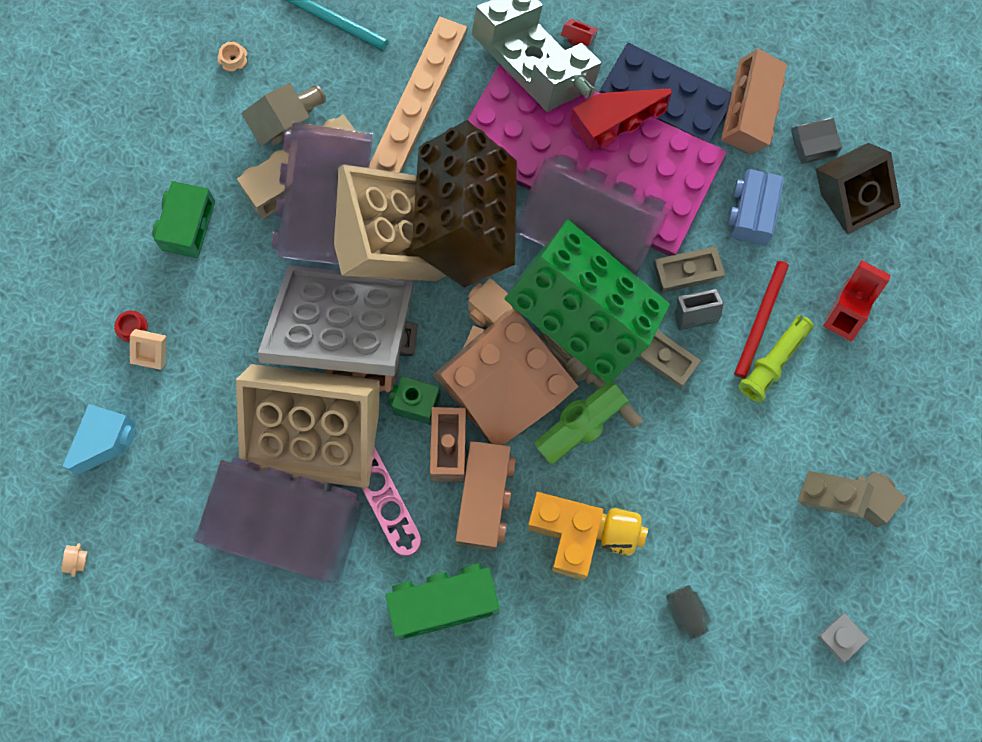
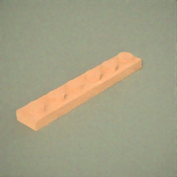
(419, 96)

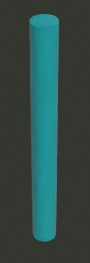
(341, 22)

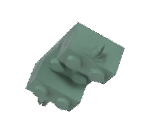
(513, 33)

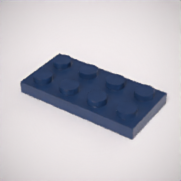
(694, 103)

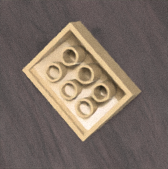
(377, 226)
(308, 423)

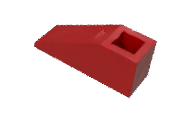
(613, 113)

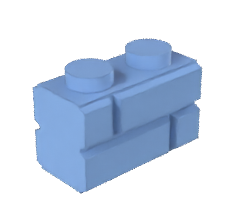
(756, 206)

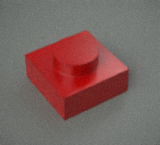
(578, 32)

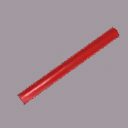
(761, 319)

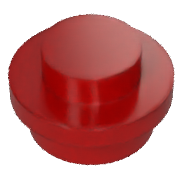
(128, 322)

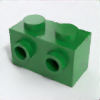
(183, 219)

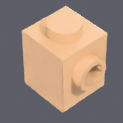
(487, 303)

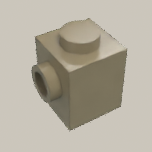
(884, 499)

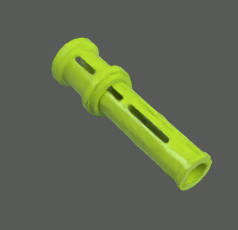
(769, 368)

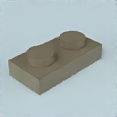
(688, 269)
(669, 359)
(836, 494)

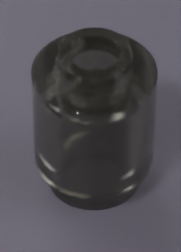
(688, 612)

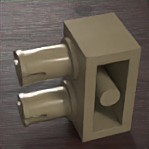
(278, 110)

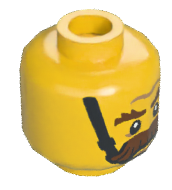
(621, 531)

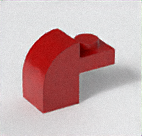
(856, 300)

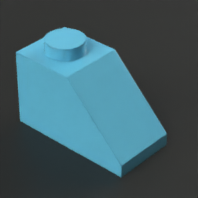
(98, 439)

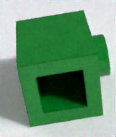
(414, 399)

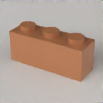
(754, 102)
(485, 496)

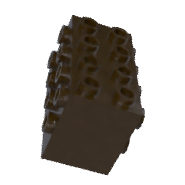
(465, 205)

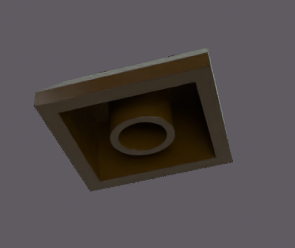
(859, 186)

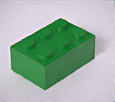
(442, 602)

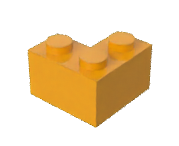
(574, 526)

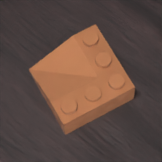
(505, 379)

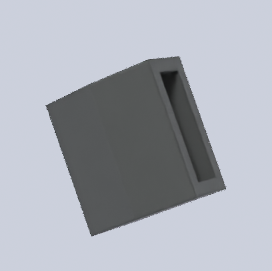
(816, 140)
(698, 309)

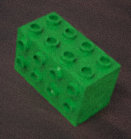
(588, 302)

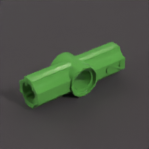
(581, 422)

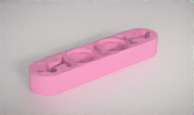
(386, 495)

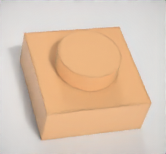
(147, 349)

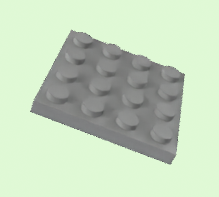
(337, 322)

